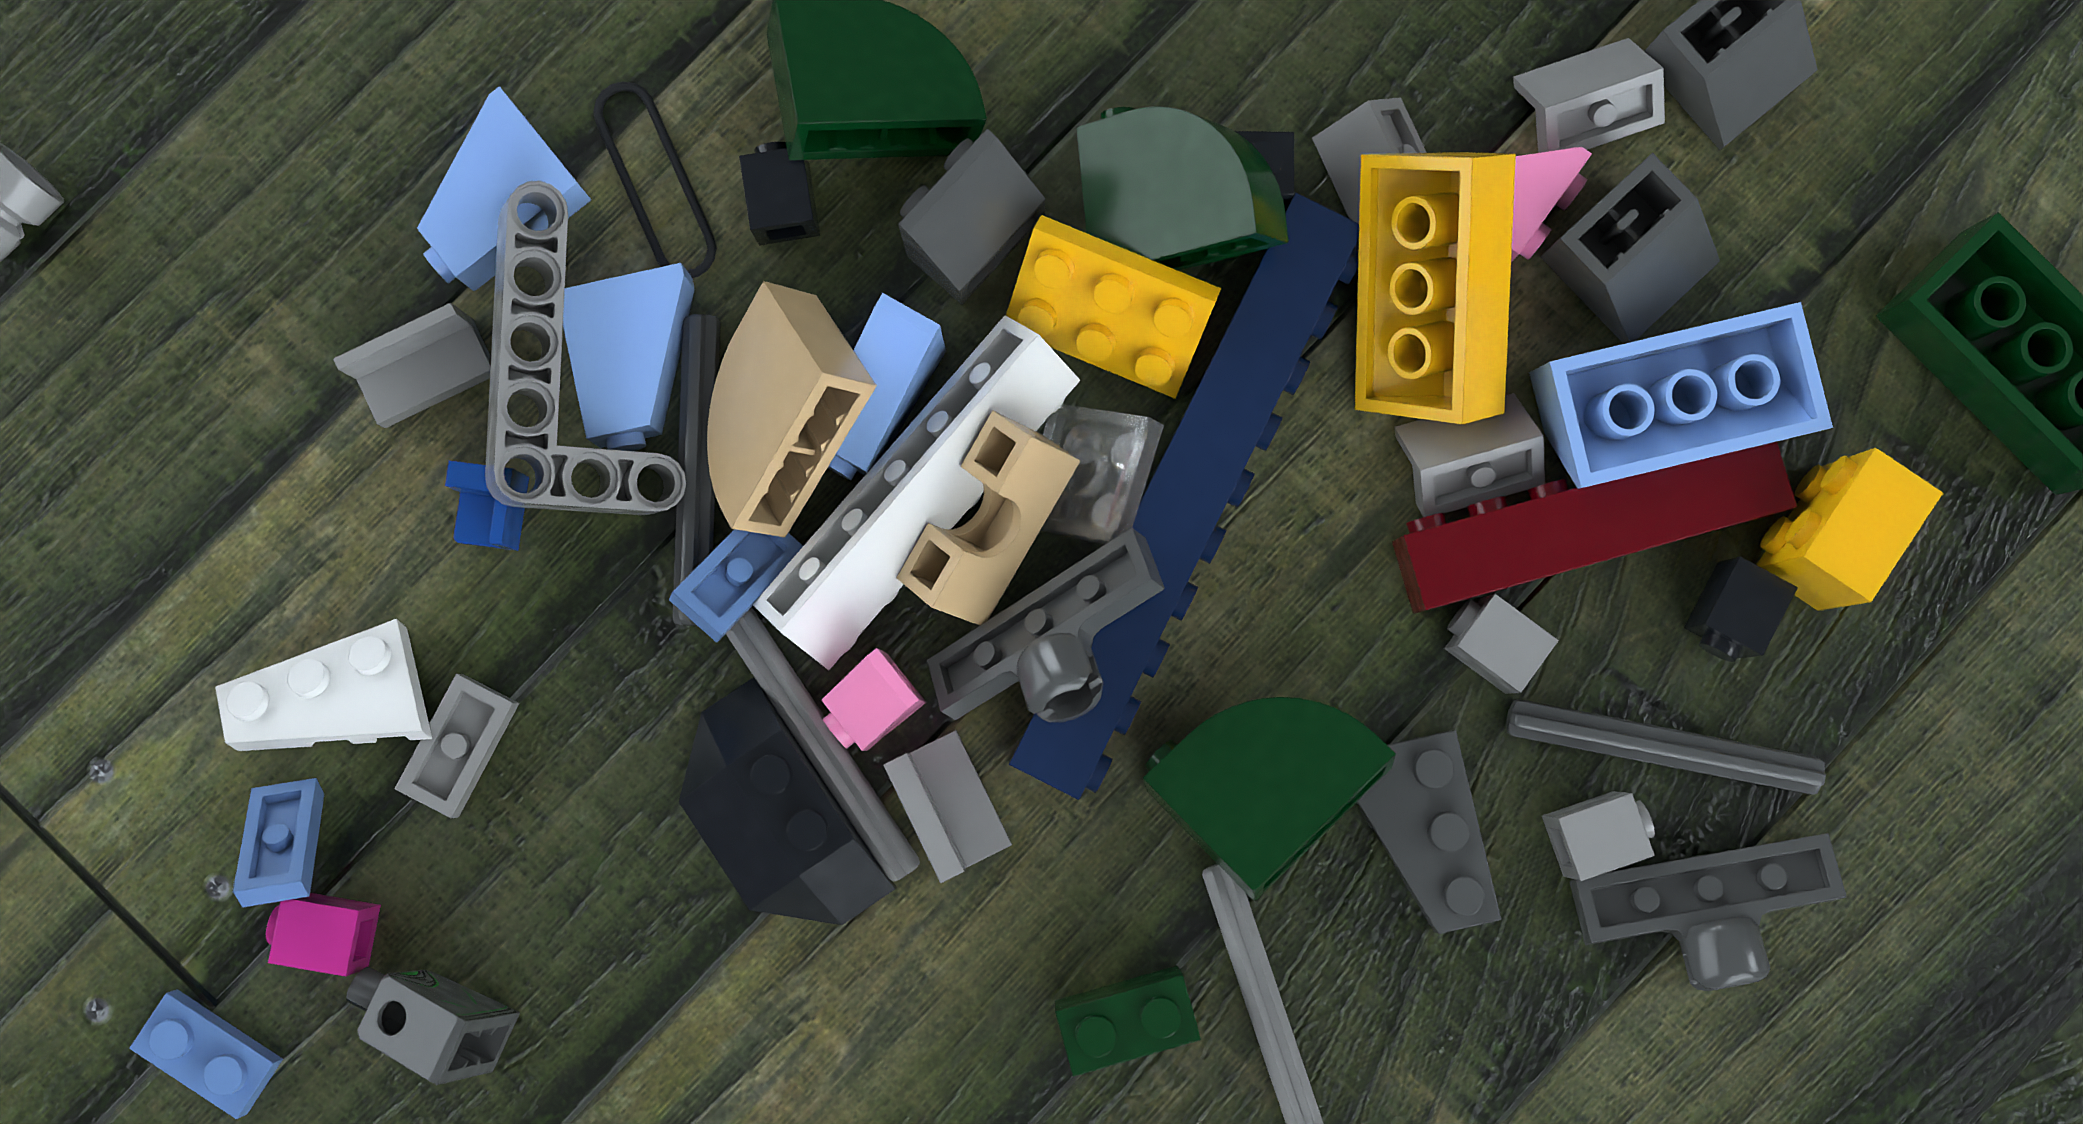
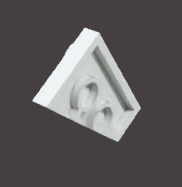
(337, 692)

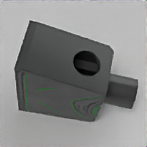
(431, 1023)

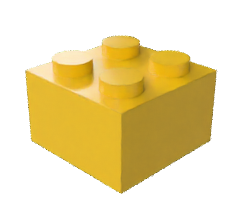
(1848, 529)

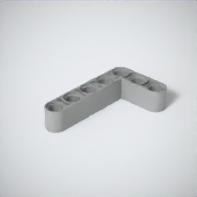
(541, 380)

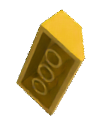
(1434, 284)

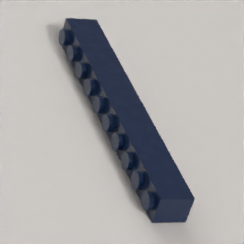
(1202, 475)

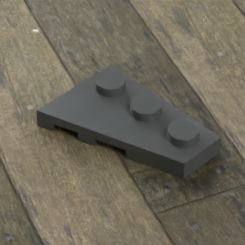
(1433, 833)

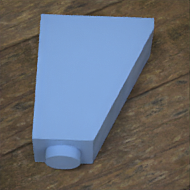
(489, 166)
(626, 351)
(900, 356)

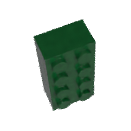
(2004, 342)

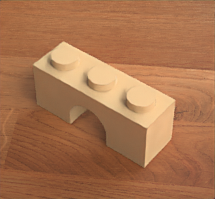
(972, 565)

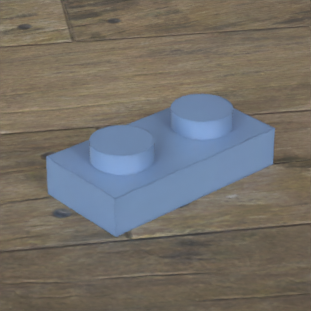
(732, 579)
(279, 843)
(206, 1053)

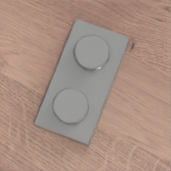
(462, 742)

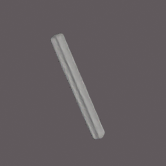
(822, 747)
(1262, 998)

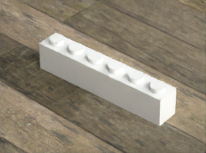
(856, 554)

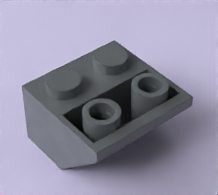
(1734, 61)
(970, 216)
(1636, 250)

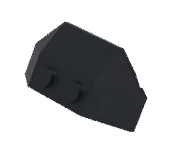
(774, 816)

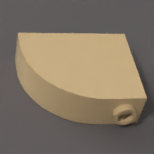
(780, 409)

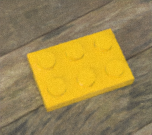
(1111, 306)

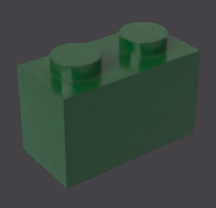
(1126, 1020)

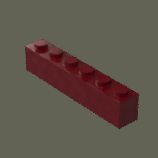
(1585, 525)

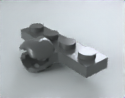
(1049, 636)
(1711, 904)

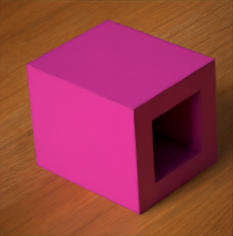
(322, 934)

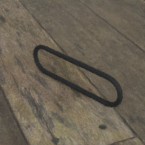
(677, 166)

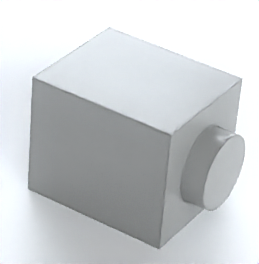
(1499, 642)
(1600, 835)

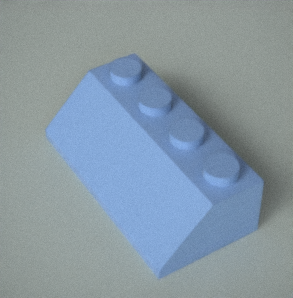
(1682, 396)

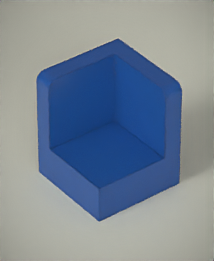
(481, 517)

